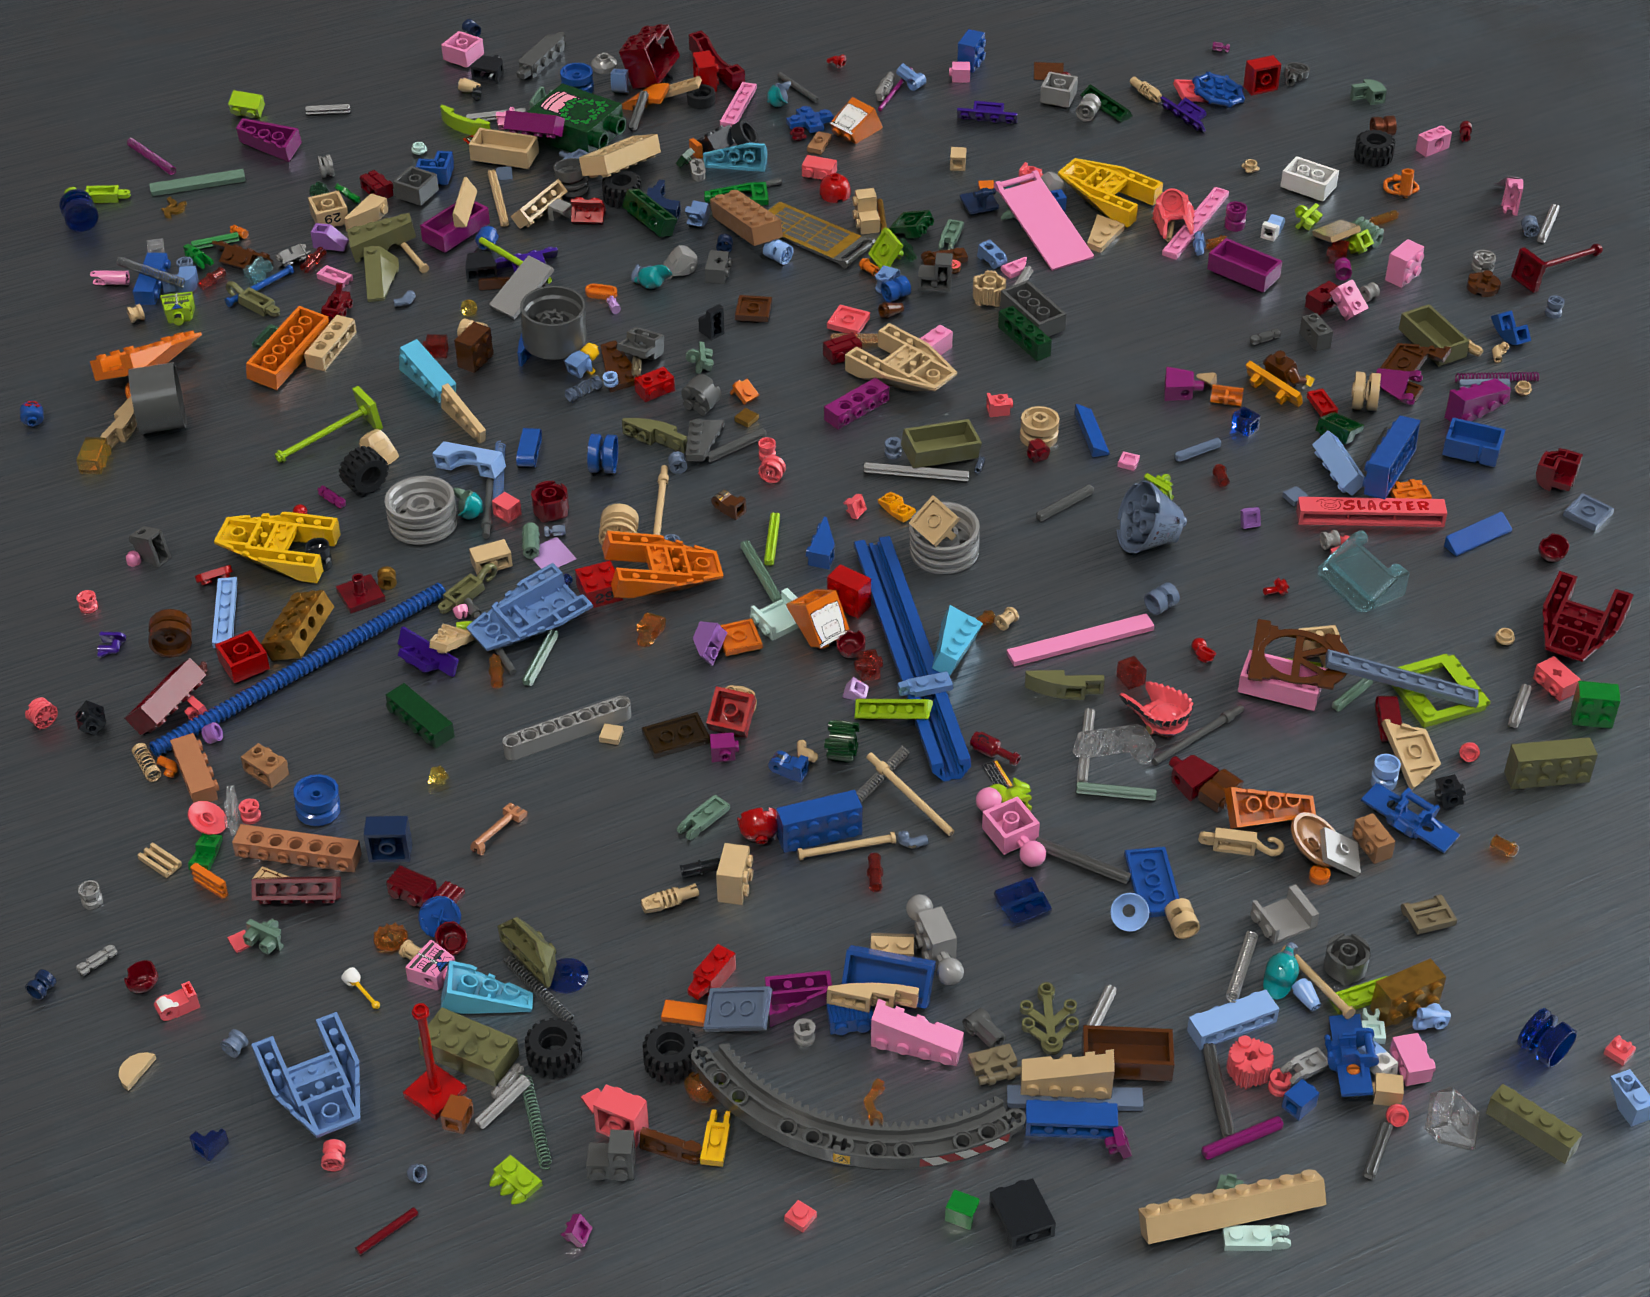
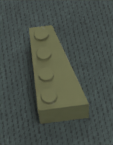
(381, 233)

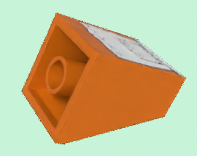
(856, 121)
(819, 617)

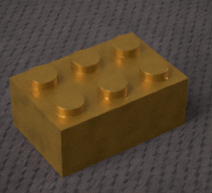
(1406, 991)

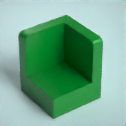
(961, 1209)

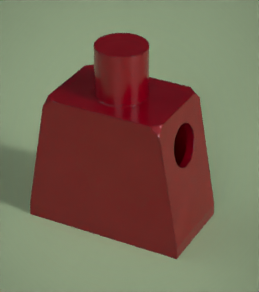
(1191, 775)

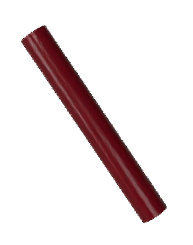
(386, 1231)

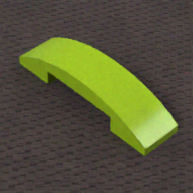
(462, 123)

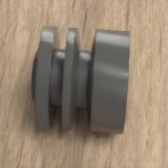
(570, 175)

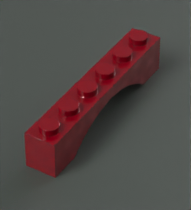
(730, 74)

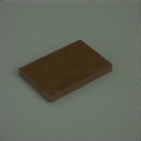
(676, 735)

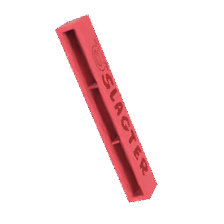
(1371, 511)

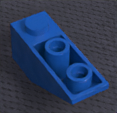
(822, 547)

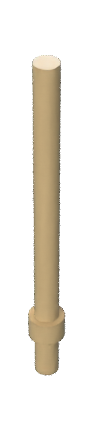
(663, 480)
(884, 769)

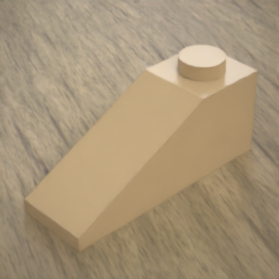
(369, 210)

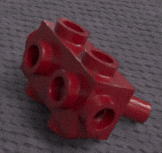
(337, 303)

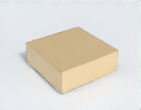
(611, 734)

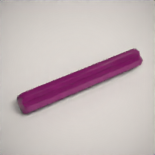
(1242, 1137)

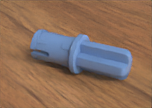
(1199, 243)

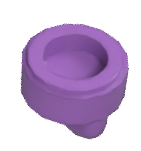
(212, 733)

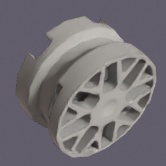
(325, 166)
(1483, 260)

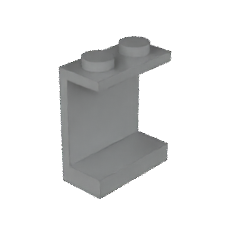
(1285, 917)

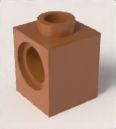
(457, 1114)

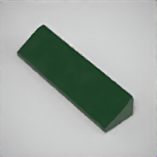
(1109, 105)

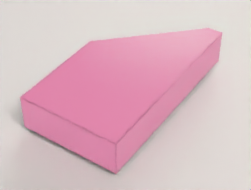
(1014, 268)

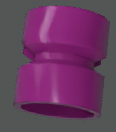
(1235, 216)

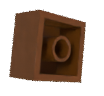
(474, 347)

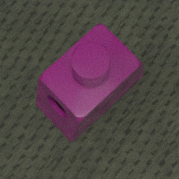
(1180, 384)

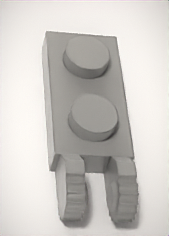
(1306, 1065)

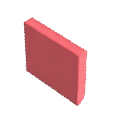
(238, 942)
(590, 1097)

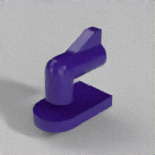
(115, 638)

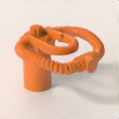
(1406, 184)

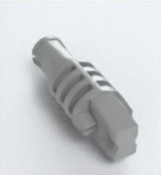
(885, 86)

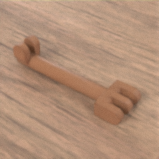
(510, 813)

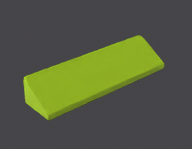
(893, 708)

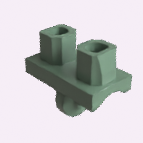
(701, 358)
(266, 933)

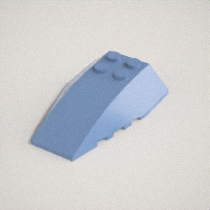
(529, 610)

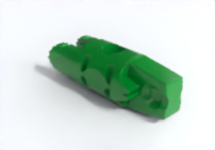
(198, 257)

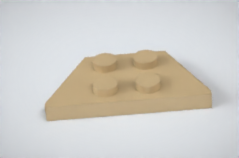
(1413, 750)

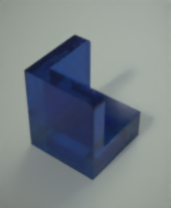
(209, 1145)

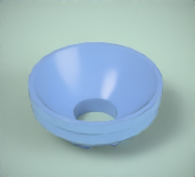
(1135, 921)

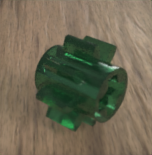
(318, 189)

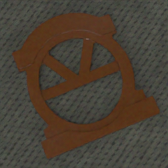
(1261, 669)

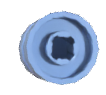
(778, 251)
(1386, 771)

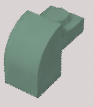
(1370, 90)

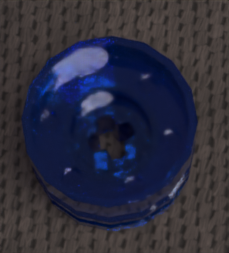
(78, 210)
(1547, 1037)

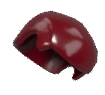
(1553, 548)
(851, 643)
(451, 937)
(141, 977)

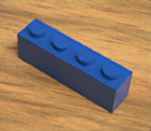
(147, 288)
(1070, 1119)

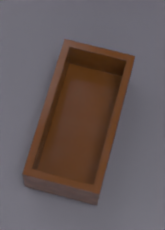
(1137, 1051)

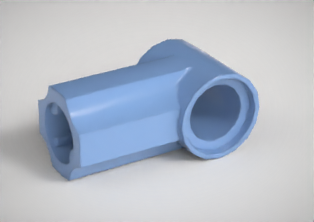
(913, 79)

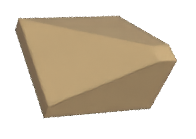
(1208, 378)

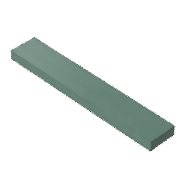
(197, 182)

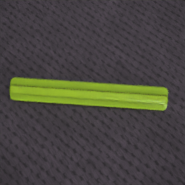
(772, 539)

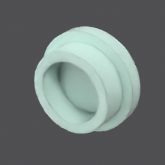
(418, 148)

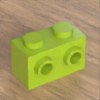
(246, 104)

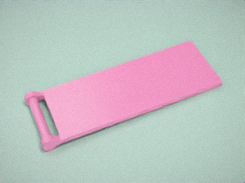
(1044, 221)

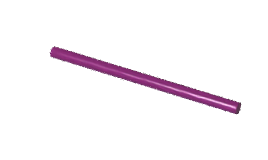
(894, 90)

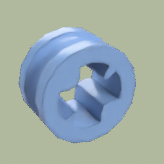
(610, 379)

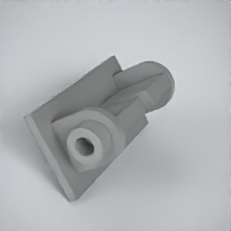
(286, 258)

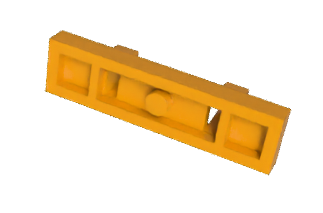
(1283, 390)

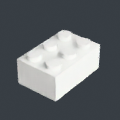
(1309, 178)

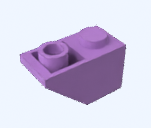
(328, 237)
(709, 640)

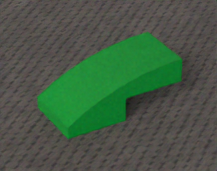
(206, 850)

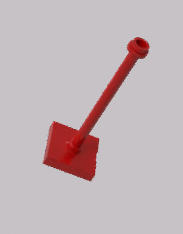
(435, 1085)

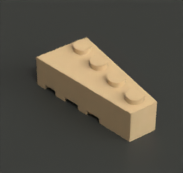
(1069, 1076)

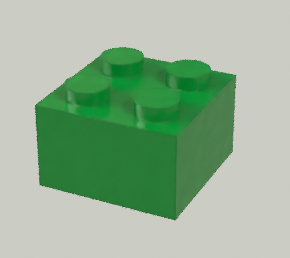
(1595, 704)

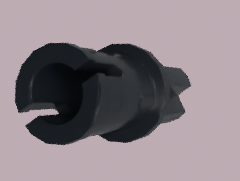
(699, 867)

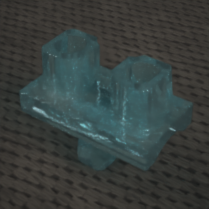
(257, 270)

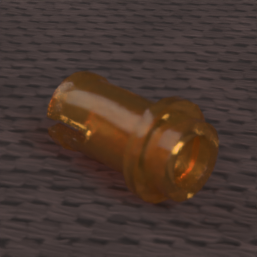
(1213, 242)
(986, 618)
(1505, 846)

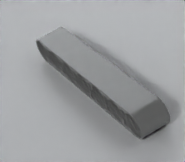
(566, 727)

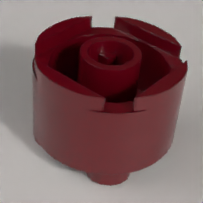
(550, 501)

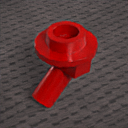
(840, 60)
(1280, 586)

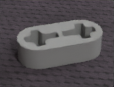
(697, 170)

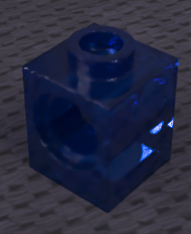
(1245, 421)

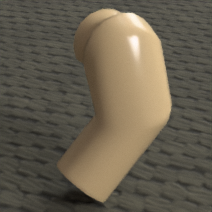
(1498, 351)
(803, 750)

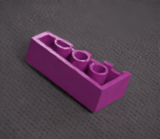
(1477, 400)

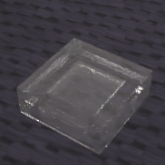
(155, 246)

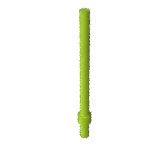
(505, 254)

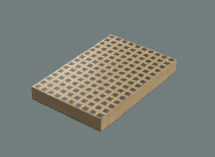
(1336, 231)

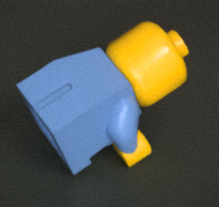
(582, 360)

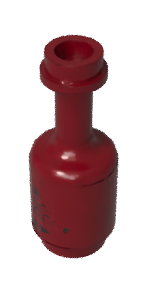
(991, 747)

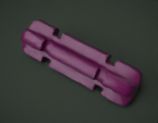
(331, 496)

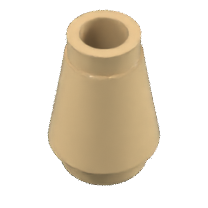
(466, 85)

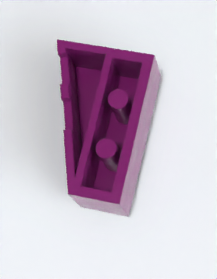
(796, 994)

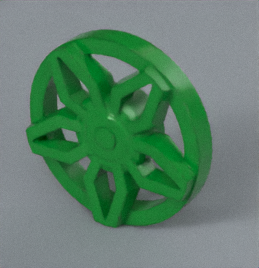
(345, 192)

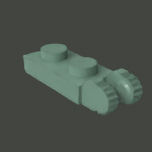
(950, 234)
(703, 817)

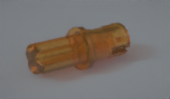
(496, 671)

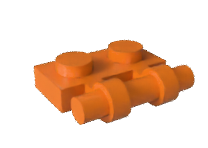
(1411, 489)

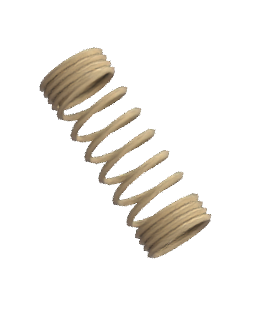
(149, 769)

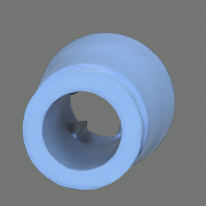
(1306, 994)

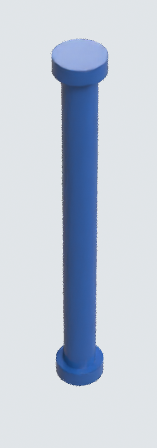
(288, 270)

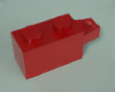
(712, 971)

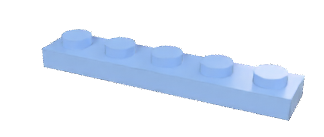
(224, 610)

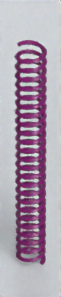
(149, 156)
(1500, 377)

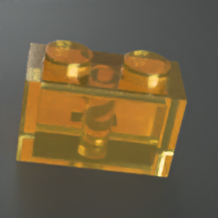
(93, 455)

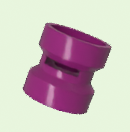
(1343, 269)

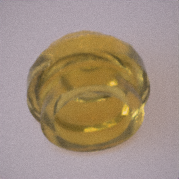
(468, 307)
(437, 776)

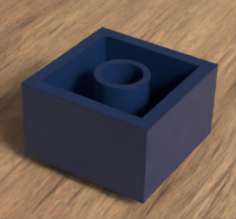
(388, 839)

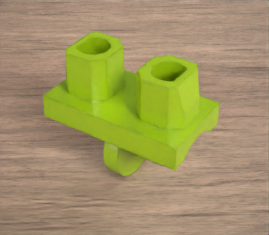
(1307, 217)
(1161, 482)

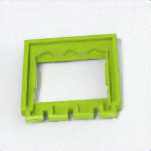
(1422, 707)

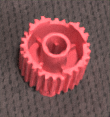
(1250, 1062)

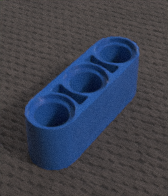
(529, 447)

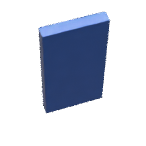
(1152, 878)

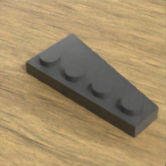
(701, 437)

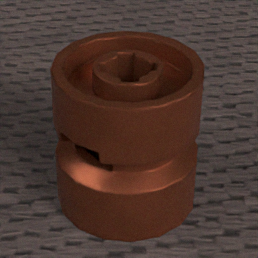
(1385, 124)

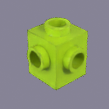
(1359, 242)

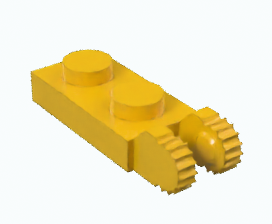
(715, 1140)

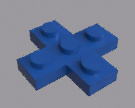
(808, 118)

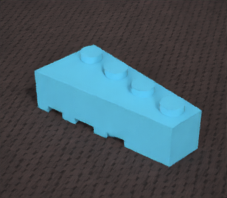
(424, 369)
(955, 639)

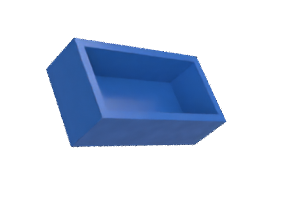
(819, 821)
(879, 966)

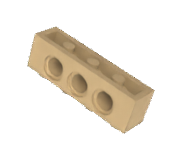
(330, 343)

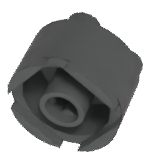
(700, 394)
(1347, 958)

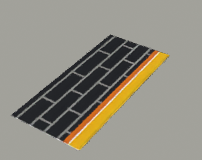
(996, 774)

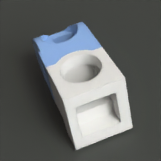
(1273, 225)
(1387, 1063)

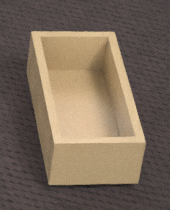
(503, 148)

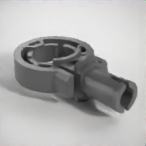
(1295, 71)

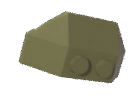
(529, 948)

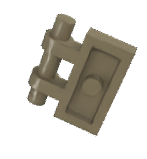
(992, 1060)

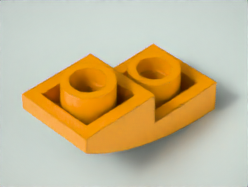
(895, 506)

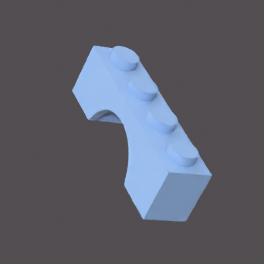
(452, 455)

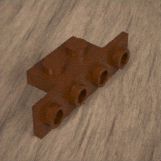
(236, 256)

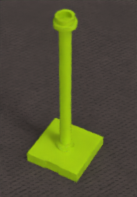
(367, 410)

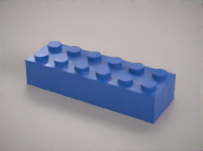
(1391, 457)

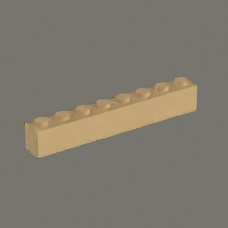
(1232, 1206)

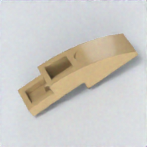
(123, 425)

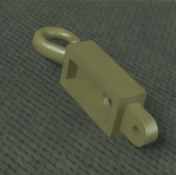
(253, 299)
(467, 588)

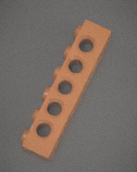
(297, 848)

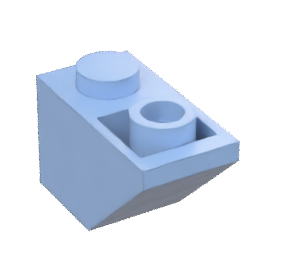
(1631, 1097)

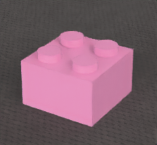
(462, 49)
(1404, 263)

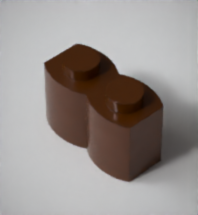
(1213, 793)

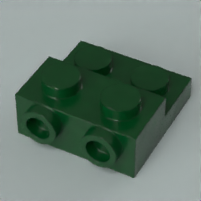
(913, 223)
(1340, 426)

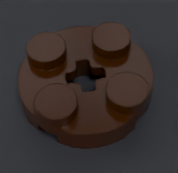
(1483, 283)

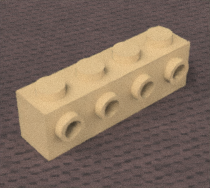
(538, 204)

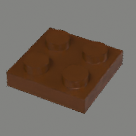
(753, 308)

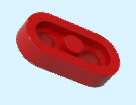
(206, 577)

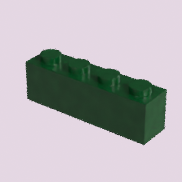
(419, 715)

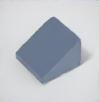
(504, 173)

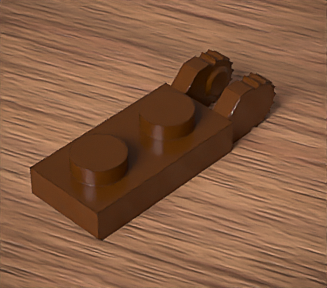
(958, 254)
(670, 1146)

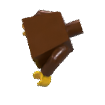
(1286, 369)

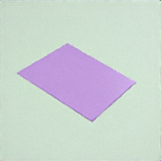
(553, 552)

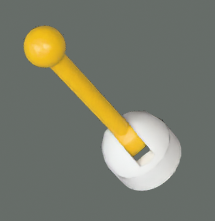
(352, 978)

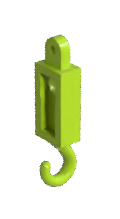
(105, 193)

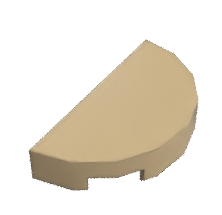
(134, 1068)

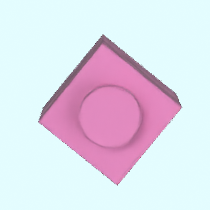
(960, 72)

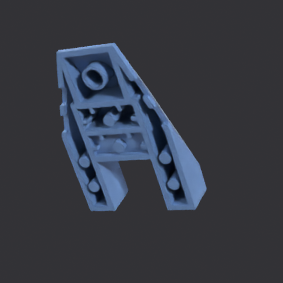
(321, 1090)

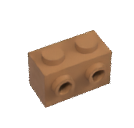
(265, 765)
(1373, 838)

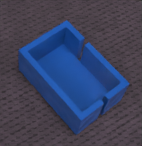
(1473, 442)

